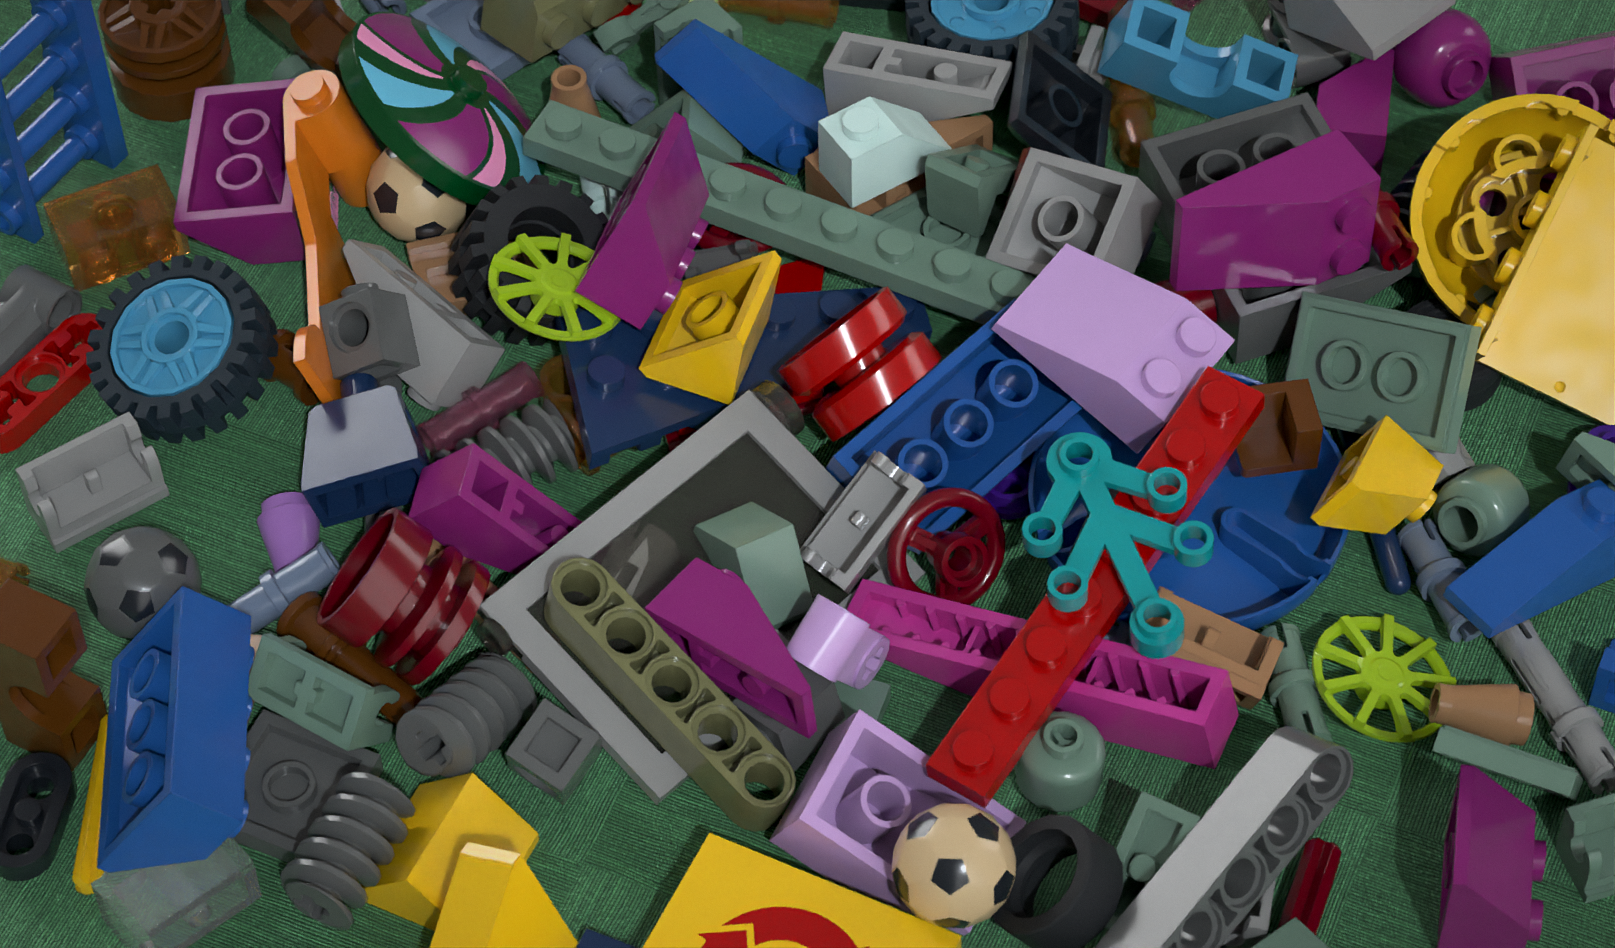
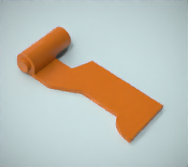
(321, 143)

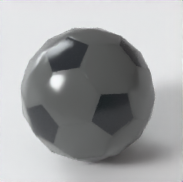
(136, 576)

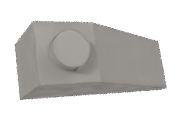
(912, 76)
(449, 344)

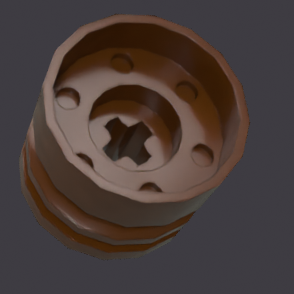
(165, 52)

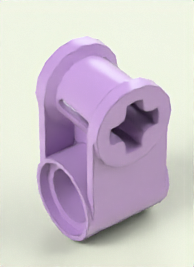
(838, 644)

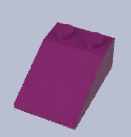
(1279, 221)

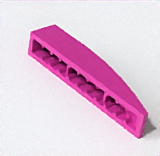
(1132, 700)

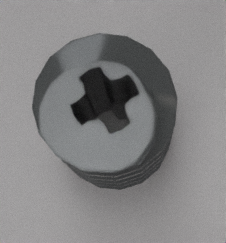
(528, 444)
(466, 717)
(346, 848)

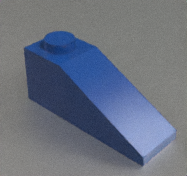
(747, 94)
(1542, 563)

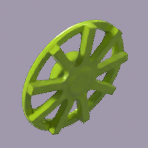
(550, 287)
(1380, 676)

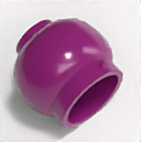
(1443, 60)

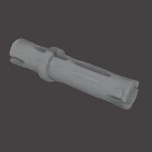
(1573, 723)

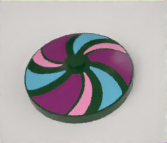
(436, 105)

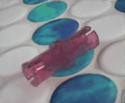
(480, 408)

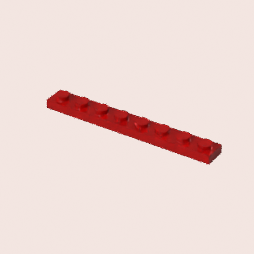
(1058, 644)

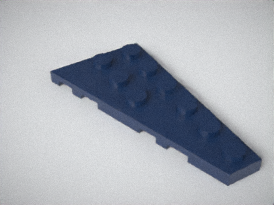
(626, 409)

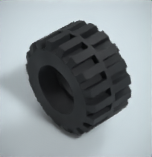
(499, 218)

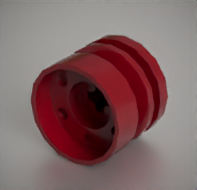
(414, 603)

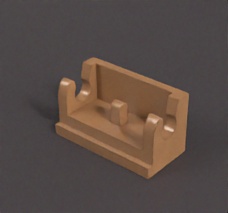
(1227, 646)

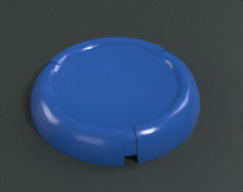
(1264, 541)

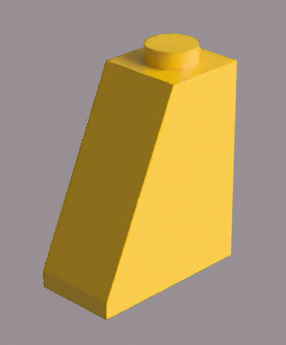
(498, 905)

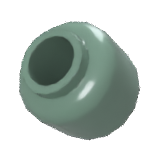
(1481, 509)
(1062, 763)

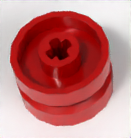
(865, 371)

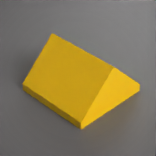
(714, 328)
(444, 821)

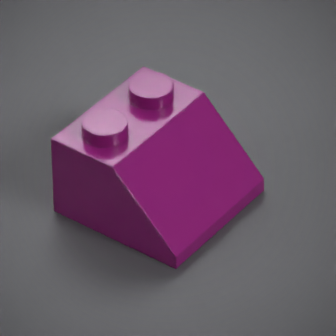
(1489, 868)

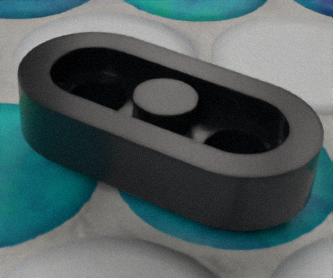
(33, 821)

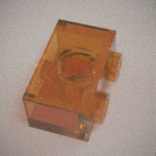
(115, 227)

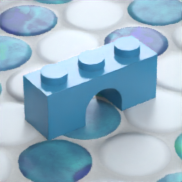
(1152, 53)

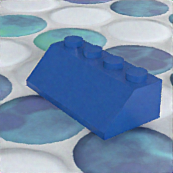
(964, 422)
(177, 737)

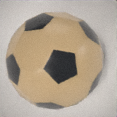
(408, 203)
(954, 865)

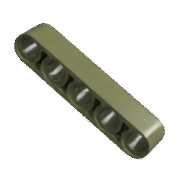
(674, 724)

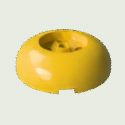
(1496, 149)

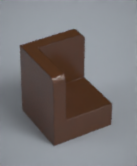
(1285, 432)

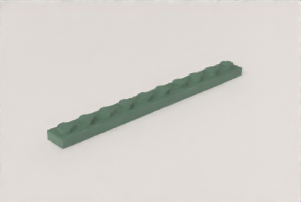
(788, 218)

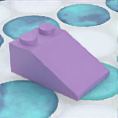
(1113, 342)
(858, 803)

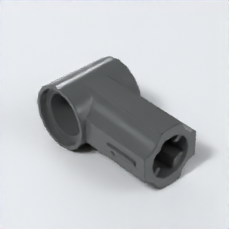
(30, 310)

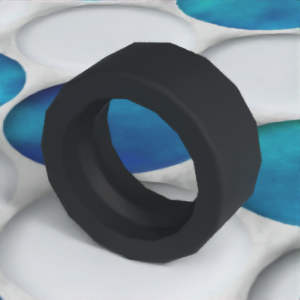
(1085, 905)

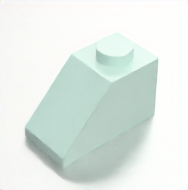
(874, 148)

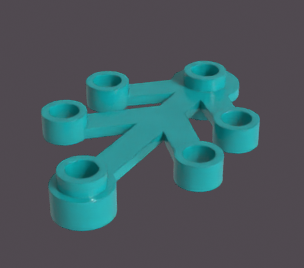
(1115, 530)

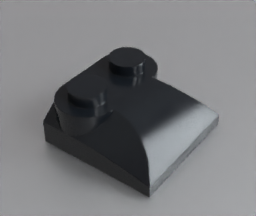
(1057, 104)

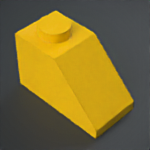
(1379, 482)

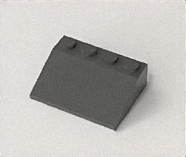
(1197, 156)

